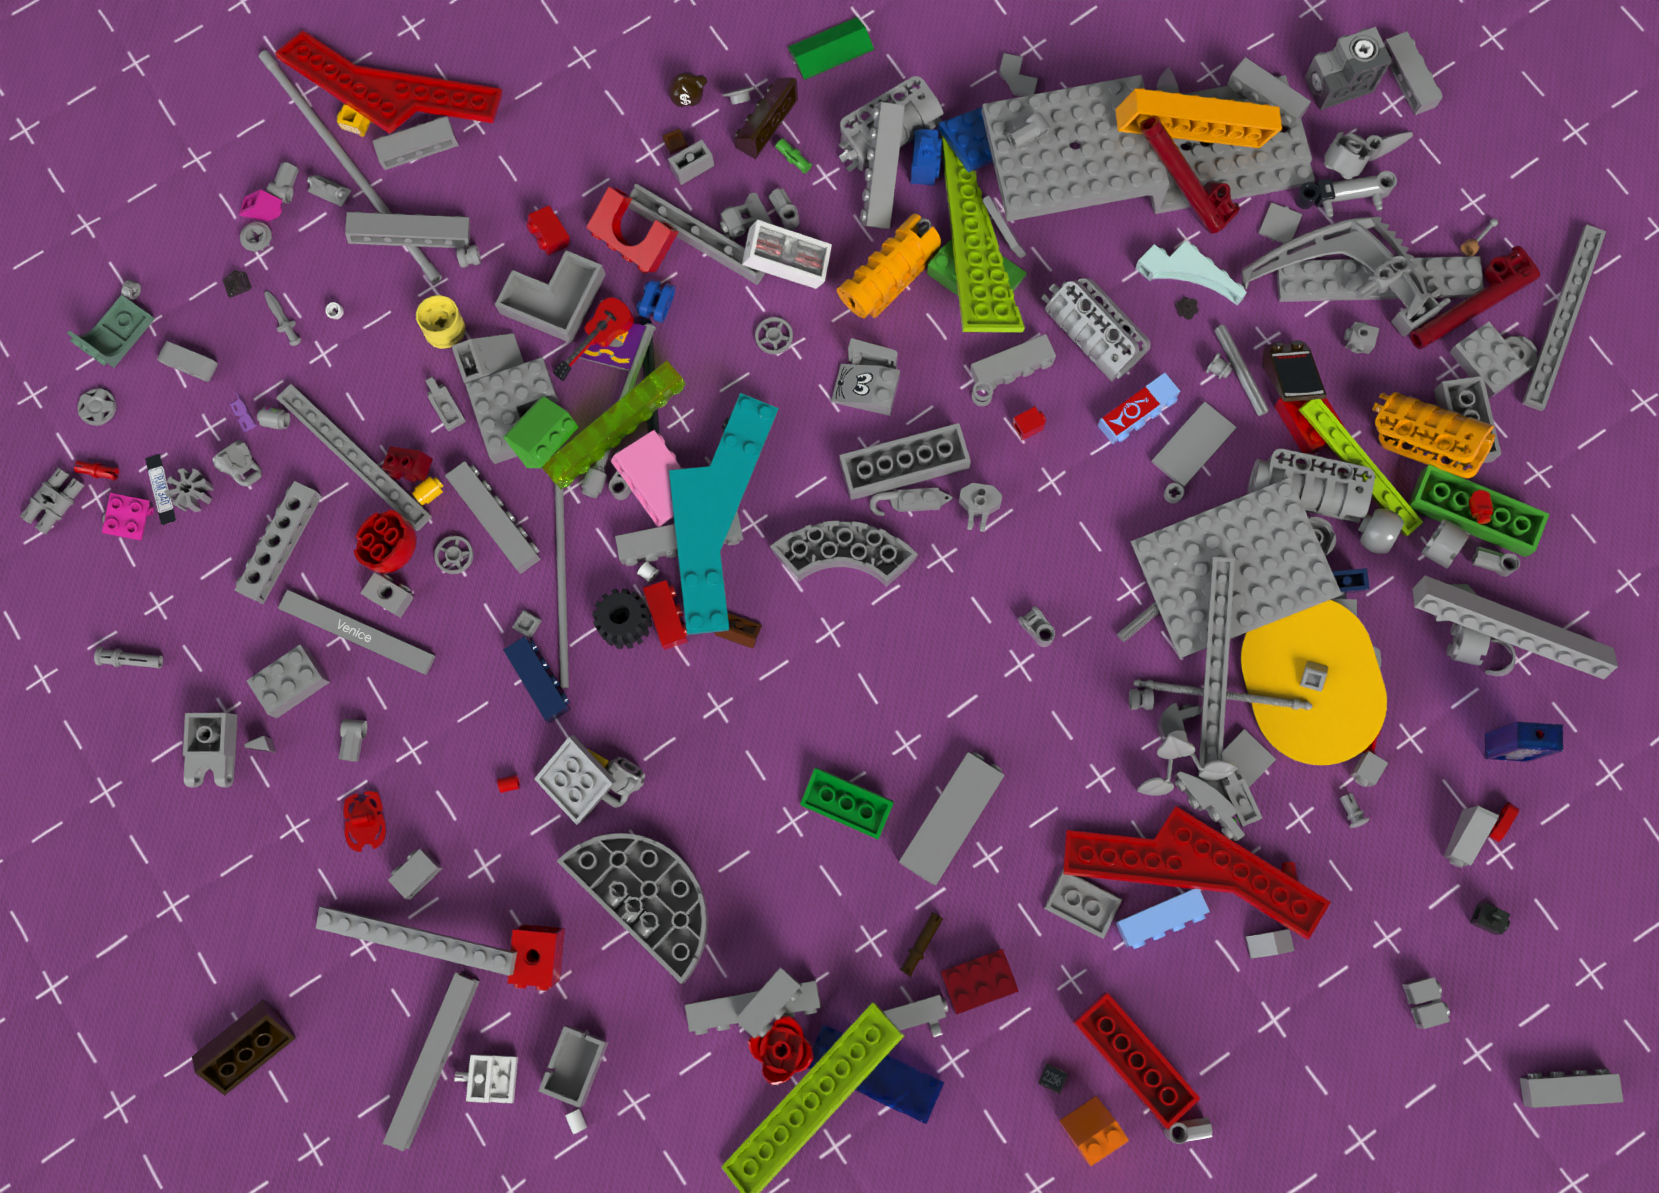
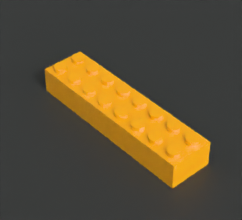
(1200, 117)

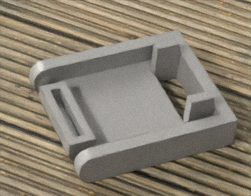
(870, 354)

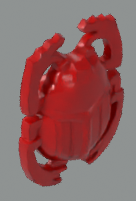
(364, 822)

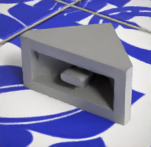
(1270, 943)

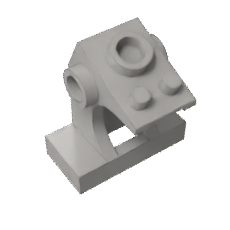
(732, 221)

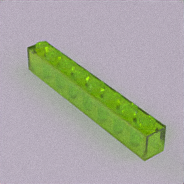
(614, 425)

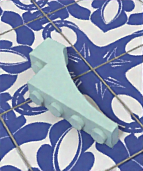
(1189, 266)

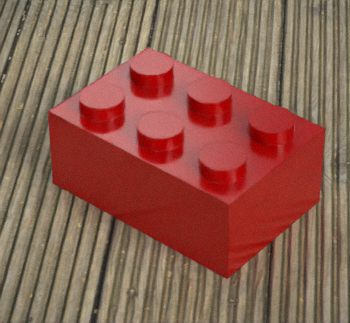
(1300, 428)

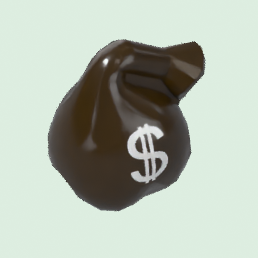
(686, 89)

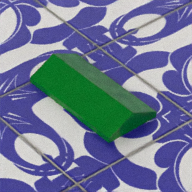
(831, 48)
(847, 803)

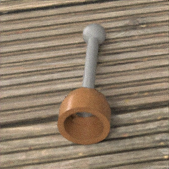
(1471, 246)

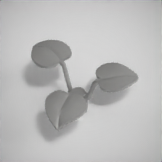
(1178, 746)

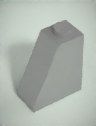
(1469, 835)

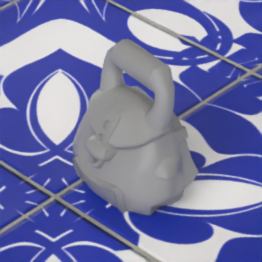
(236, 461)
(628, 778)

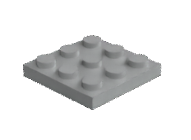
(575, 779)

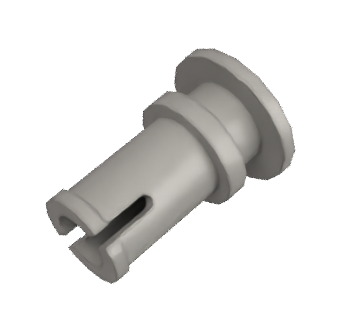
(1353, 811)

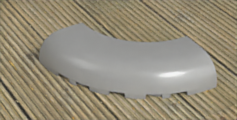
(844, 545)

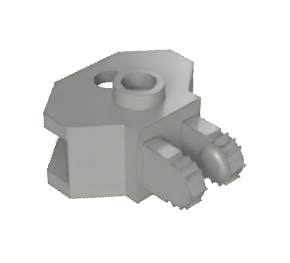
(979, 505)

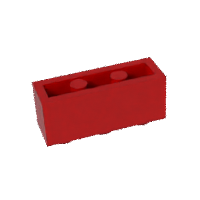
(666, 614)

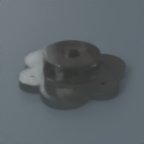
(1188, 313)

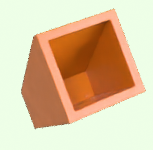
(1093, 1131)

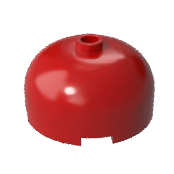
(385, 542)

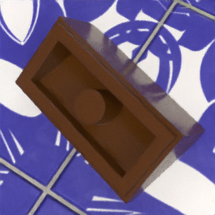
(741, 631)

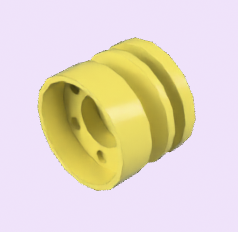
(440, 312)

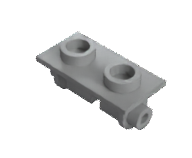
(328, 190)

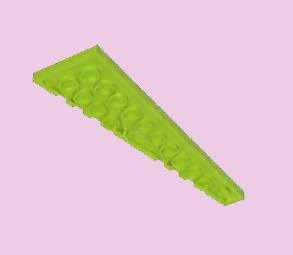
(982, 282)

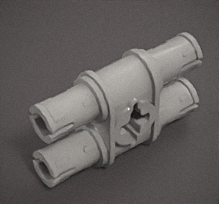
(41, 501)

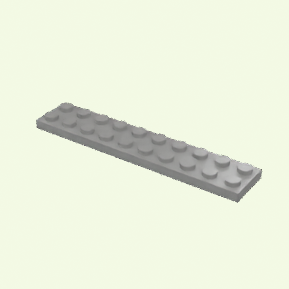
(1339, 278)

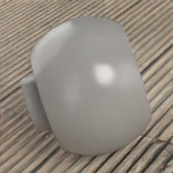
(1380, 530)

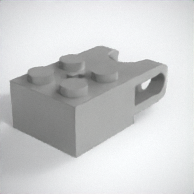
(209, 745)

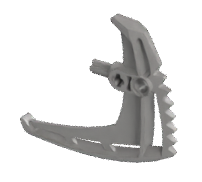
(1389, 271)

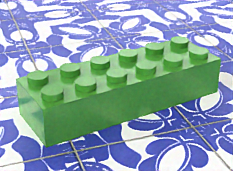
(1446, 497)

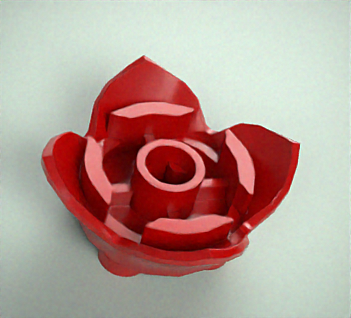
(780, 1068)

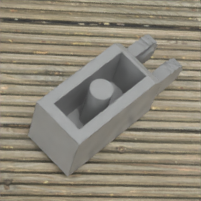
(1427, 311)

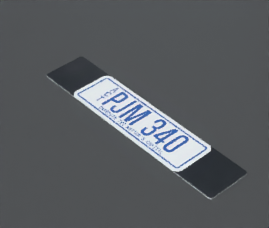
(159, 486)

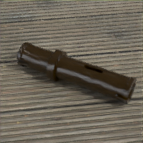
(921, 944)

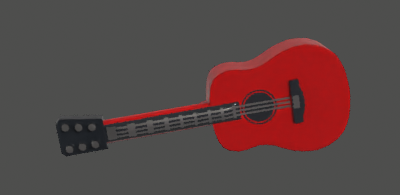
(610, 321)

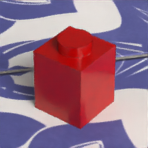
(1029, 423)

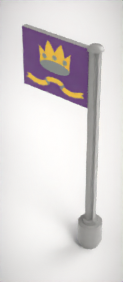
(623, 353)

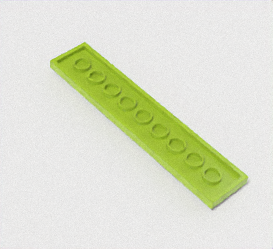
(812, 1101)

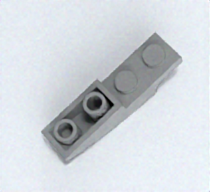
(1205, 796)

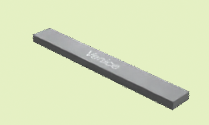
(356, 632)

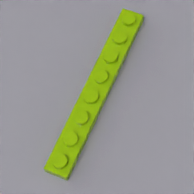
(1350, 452)

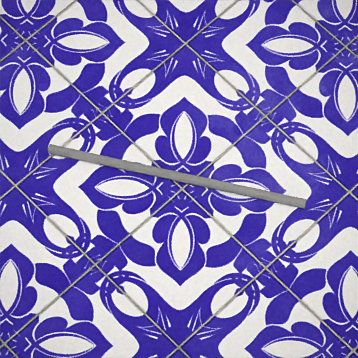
(561, 576)

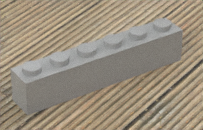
(882, 165)
(407, 230)
(492, 517)
(661, 542)
(723, 1011)

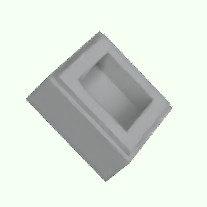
(526, 624)

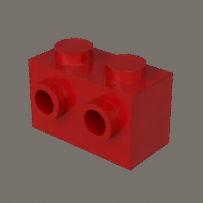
(548, 230)

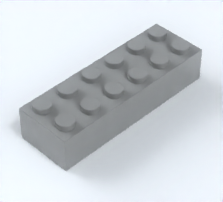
(905, 461)

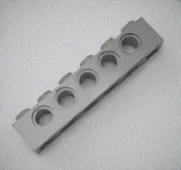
(281, 552)

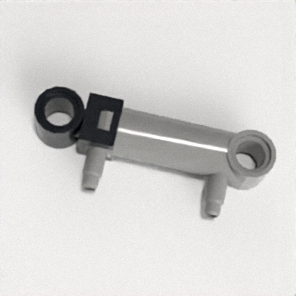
(1326, 191)

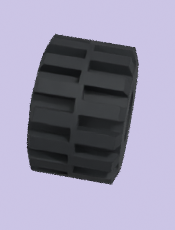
(618, 608)

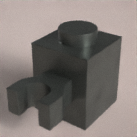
(1490, 919)

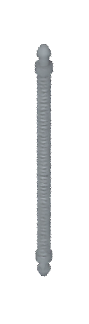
(1294, 704)

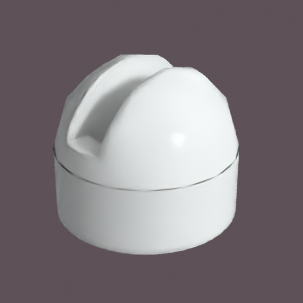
(331, 313)

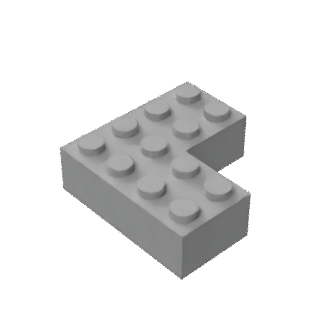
(557, 306)
(503, 399)

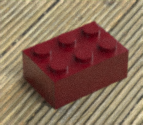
(979, 981)

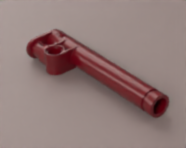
(1211, 201)
(1513, 274)

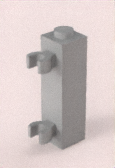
(919, 1013)

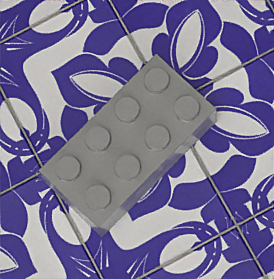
(1471, 400)

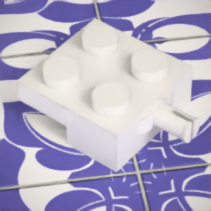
(490, 1078)

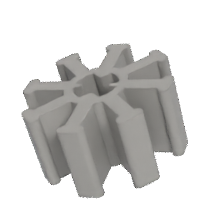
(181, 496)

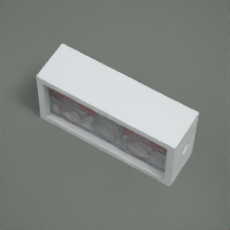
(786, 254)

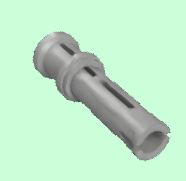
(120, 658)

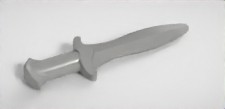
(285, 325)

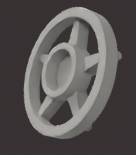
(773, 335)
(454, 555)

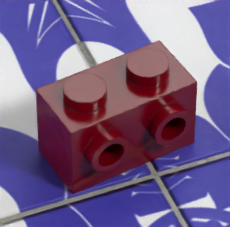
(407, 463)

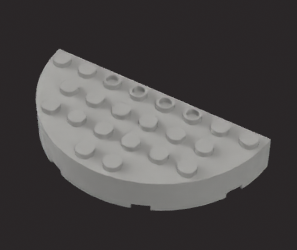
(647, 893)

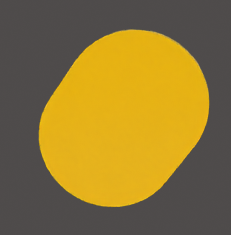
(1353, 696)

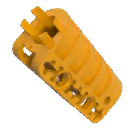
(1435, 431)

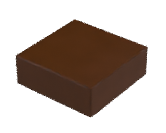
(675, 141)

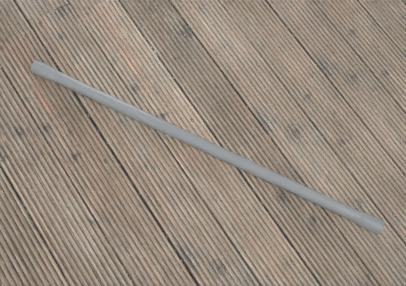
(271, 64)

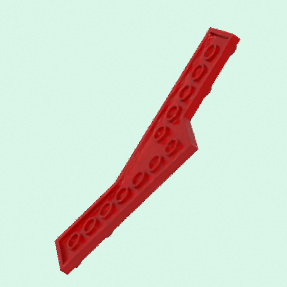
(384, 95)
(1196, 857)

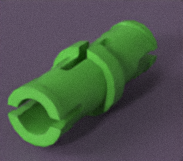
(793, 156)

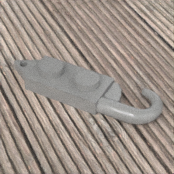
(911, 500)

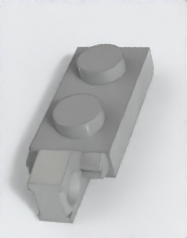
(444, 405)
(1242, 799)

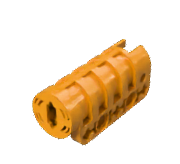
(890, 269)

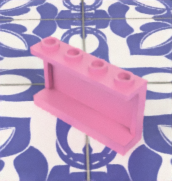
(646, 471)

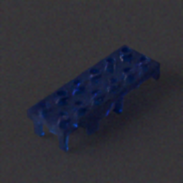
(890, 1082)

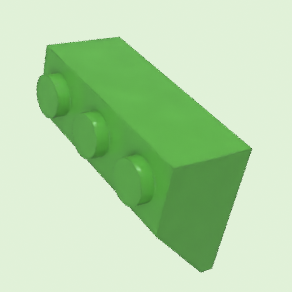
(540, 433)

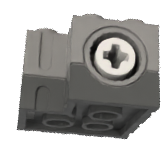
(1348, 70)

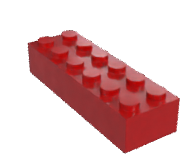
(1136, 1060)

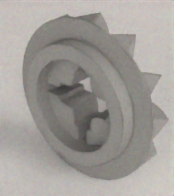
(247, 236)

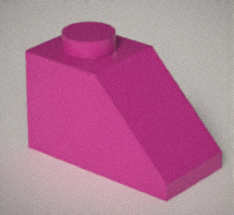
(261, 206)

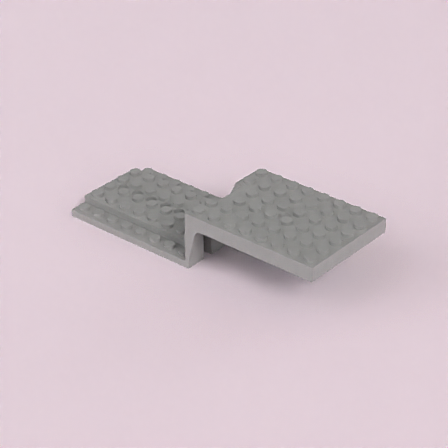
(1121, 165)

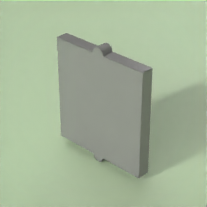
(1280, 223)

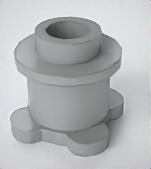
(1219, 367)

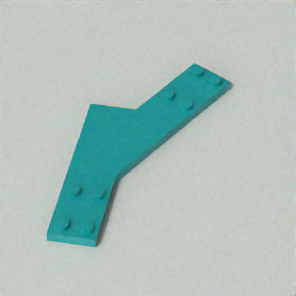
(705, 508)

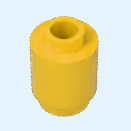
(428, 490)

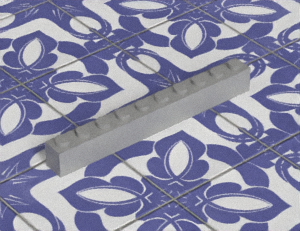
(1514, 627)

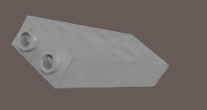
(952, 818)

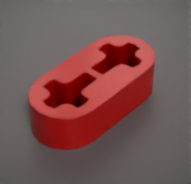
(1506, 818)

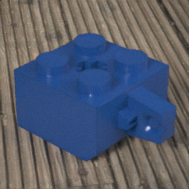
(925, 157)

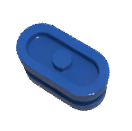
(652, 291)

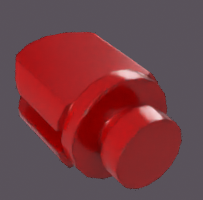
(1481, 506)

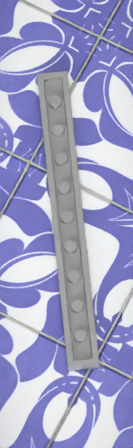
(1563, 318)
(354, 457)
(1216, 659)
(416, 940)

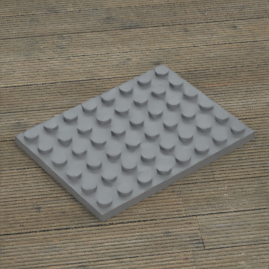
(1275, 566)

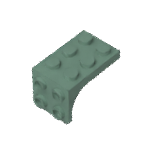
(114, 332)

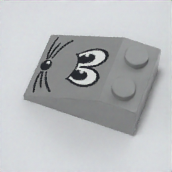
(866, 387)

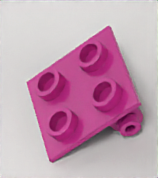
(126, 516)

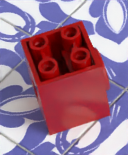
(536, 970)

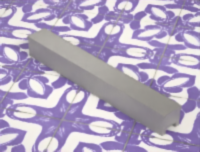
(693, 232)
(431, 1062)

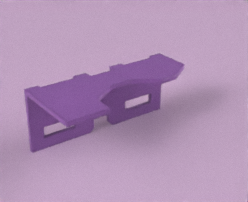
(244, 416)

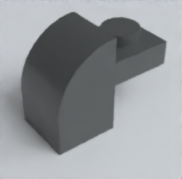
(1172, 718)

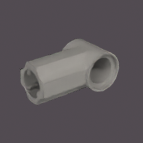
(1034, 128)
(283, 182)
(784, 208)
(1494, 561)
(352, 734)
(1190, 1130)

